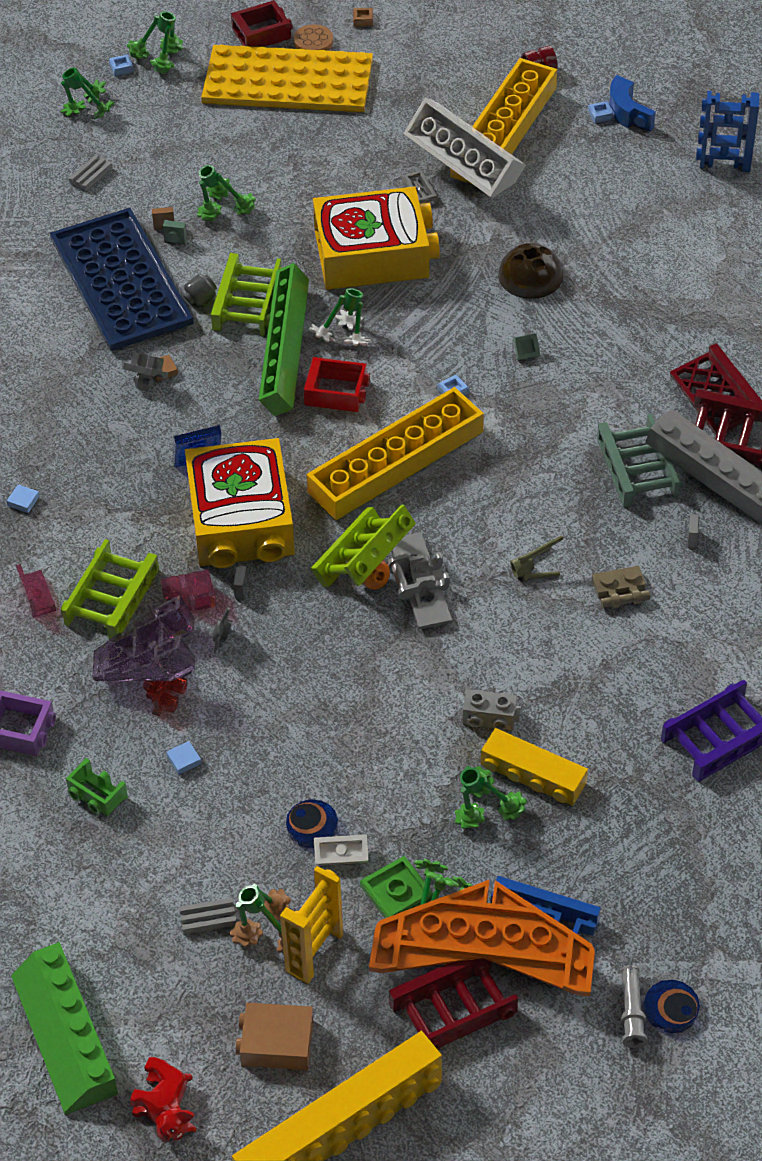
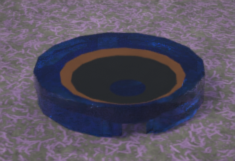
(311, 820)
(671, 1006)

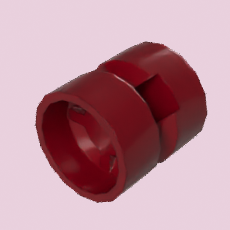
(544, 56)

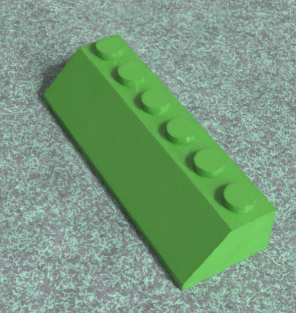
(63, 1030)

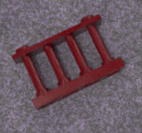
(729, 407)
(453, 976)

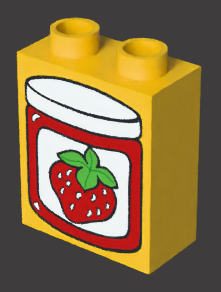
(374, 237)
(240, 503)

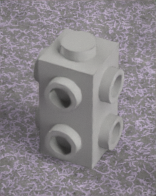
(490, 710)

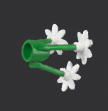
(352, 303)

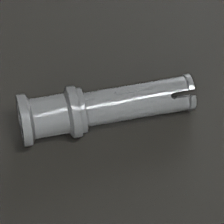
(633, 1017)

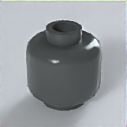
(200, 290)

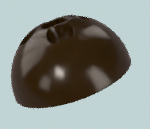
(530, 271)

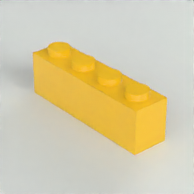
(534, 767)

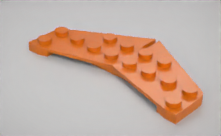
(501, 931)

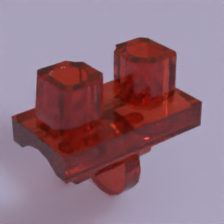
(160, 692)

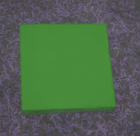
(395, 888)

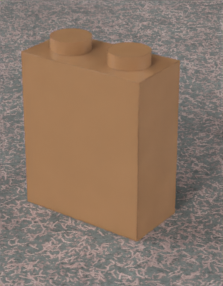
(275, 1036)

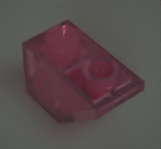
(194, 588)

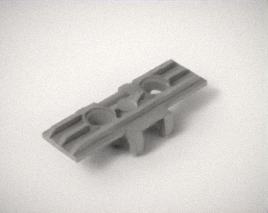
(427, 577)

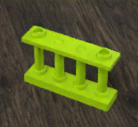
(230, 283)
(363, 546)
(126, 604)

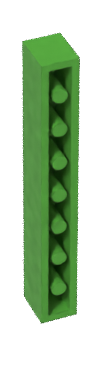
(284, 340)

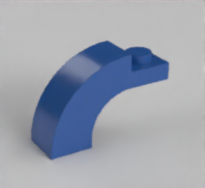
(625, 109)

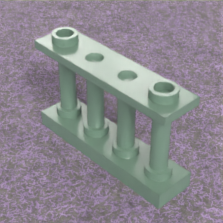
(620, 473)

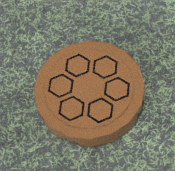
(313, 38)

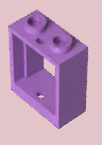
(46, 718)

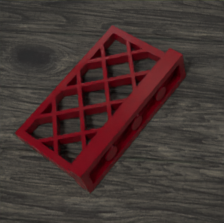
(723, 369)

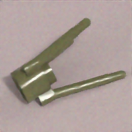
(524, 564)

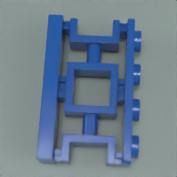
(745, 131)
(557, 906)

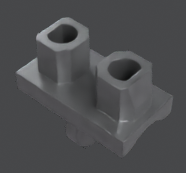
(143, 379)

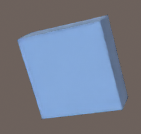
(121, 65)
(601, 112)
(451, 382)
(23, 498)
(183, 757)

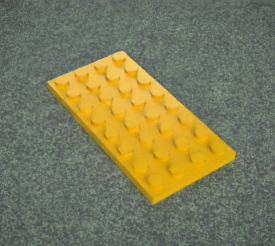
(287, 78)

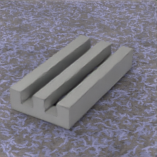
(87, 172)
(424, 198)
(205, 912)

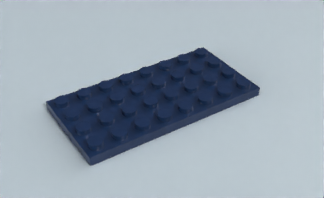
(121, 279)

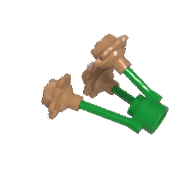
(253, 901)

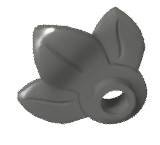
(221, 629)

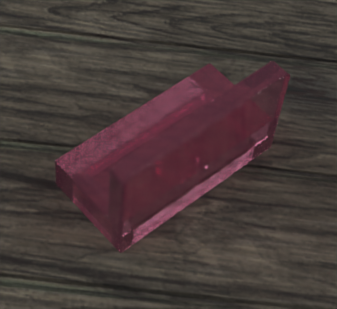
(36, 592)

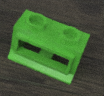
(82, 775)

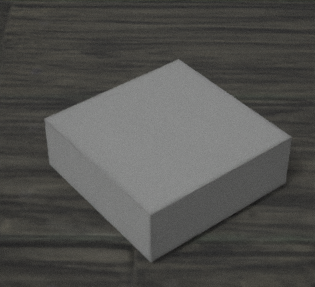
(693, 531)

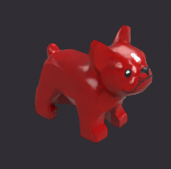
(164, 1101)

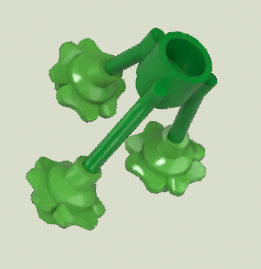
(169, 44)
(218, 188)
(477, 782)

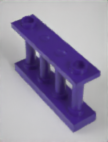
(724, 752)

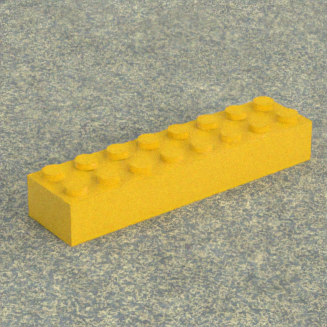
(515, 105)
(395, 453)
(352, 1106)

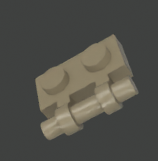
(618, 582)

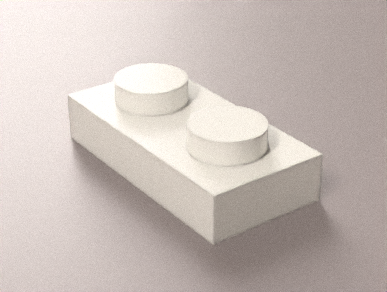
(341, 850)

